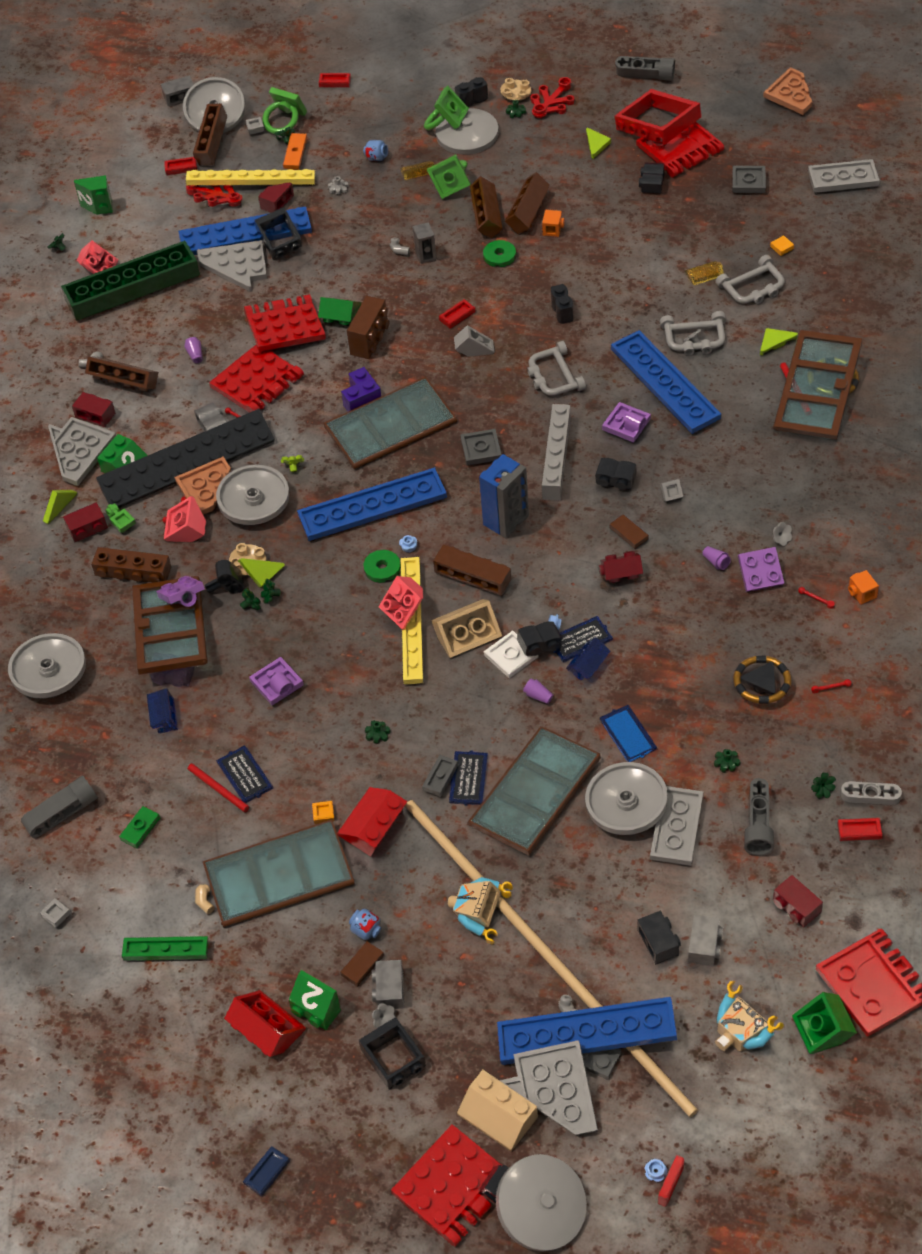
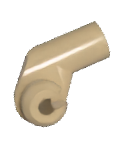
(201, 898)

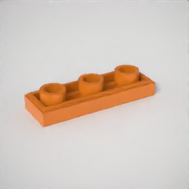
(295, 151)

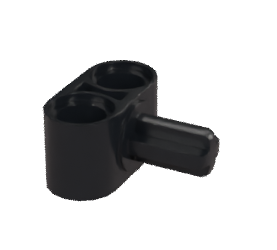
(227, 577)

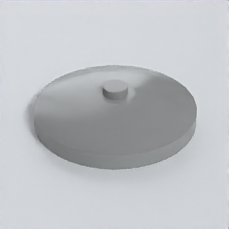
(214, 91)
(474, 135)
(252, 494)
(47, 665)
(626, 798)
(541, 1202)

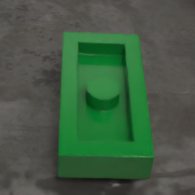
(139, 827)

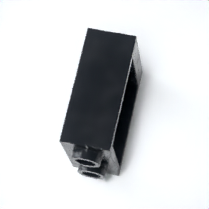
(272, 220)
(380, 1037)

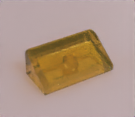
(416, 170)
(704, 272)

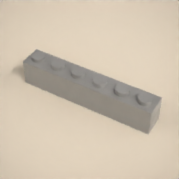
(556, 452)

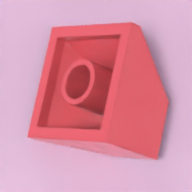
(184, 522)

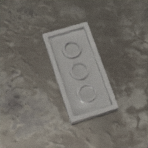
(843, 175)
(678, 827)

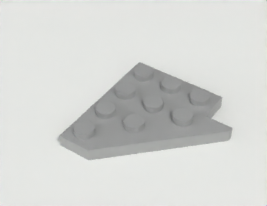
(235, 262)
(78, 447)
(557, 1084)

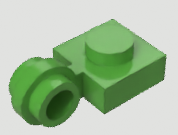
(120, 519)

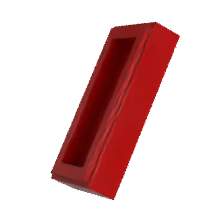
(334, 79)
(180, 166)
(457, 314)
(859, 829)
(671, 1181)

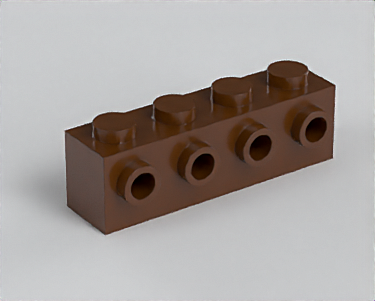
(210, 135)
(527, 203)
(486, 207)
(121, 372)
(131, 565)
(472, 570)

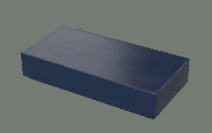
(266, 1171)

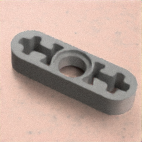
(877, 787)

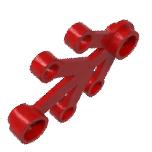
(541, 110)
(232, 198)

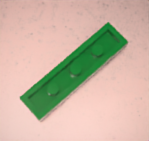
(165, 948)

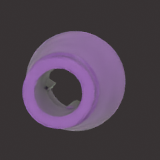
(193, 347)
(717, 558)
(537, 691)

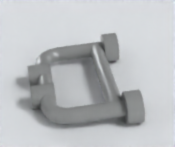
(766, 264)
(689, 347)
(539, 381)

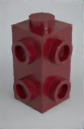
(614, 568)

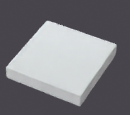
(508, 655)

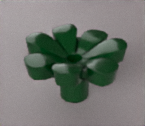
(515, 109)
(284, 134)
(58, 243)
(269, 591)
(250, 600)
(377, 731)
(727, 759)
(823, 784)

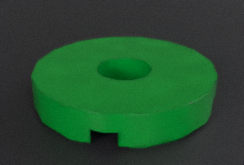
(499, 246)
(378, 558)

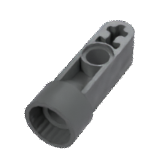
(648, 67)
(58, 807)
(759, 836)

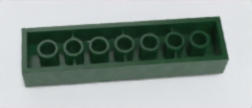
(130, 280)

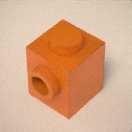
(552, 223)
(863, 587)

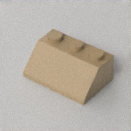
(467, 627)
(497, 1110)

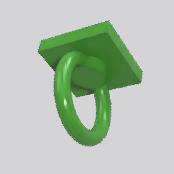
(286, 102)
(449, 107)
(449, 176)

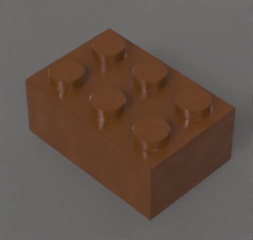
(367, 327)

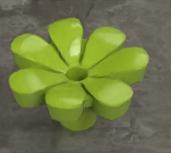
(292, 461)

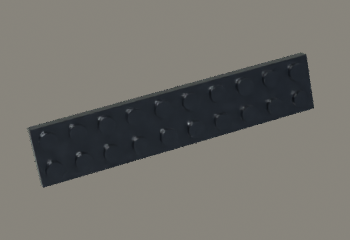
(161, 468)

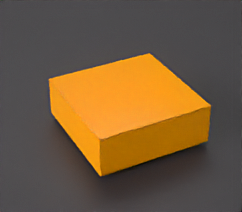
(782, 245)
(323, 812)

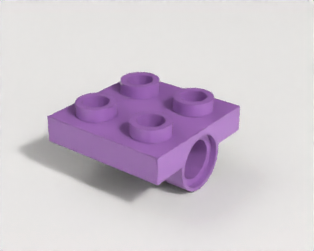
(626, 422)
(760, 569)
(174, 592)
(276, 681)

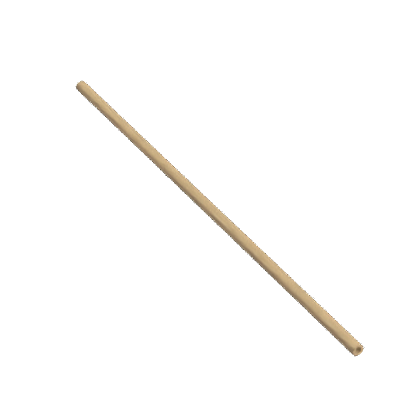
(549, 956)

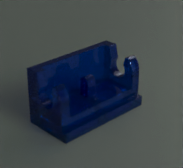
(588, 659)
(162, 711)

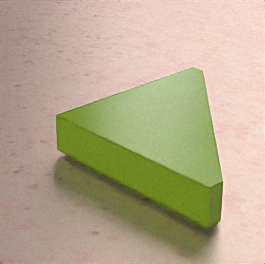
(597, 142)
(776, 338)
(57, 502)
(260, 570)

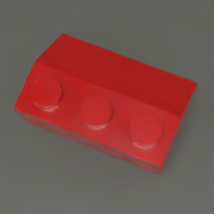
(372, 819)
(263, 1022)

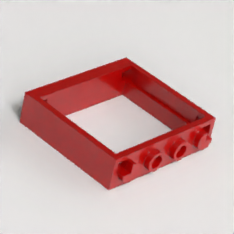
(687, 111)

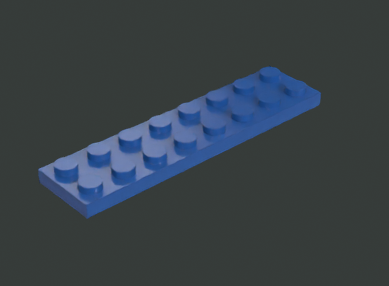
(242, 231)
(665, 381)
(371, 504)
(594, 1027)

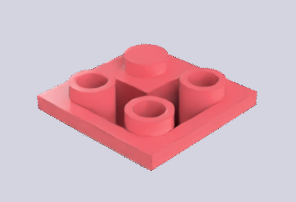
(96, 258)
(402, 600)

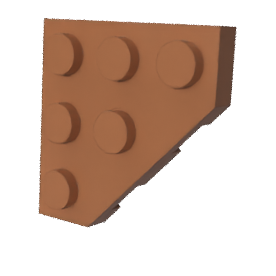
(790, 91)
(203, 483)

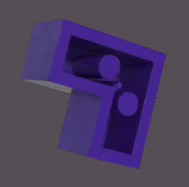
(361, 390)

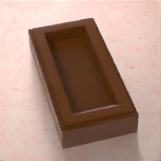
(629, 531)
(362, 963)

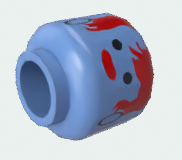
(375, 150)
(365, 924)

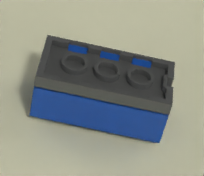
(504, 495)

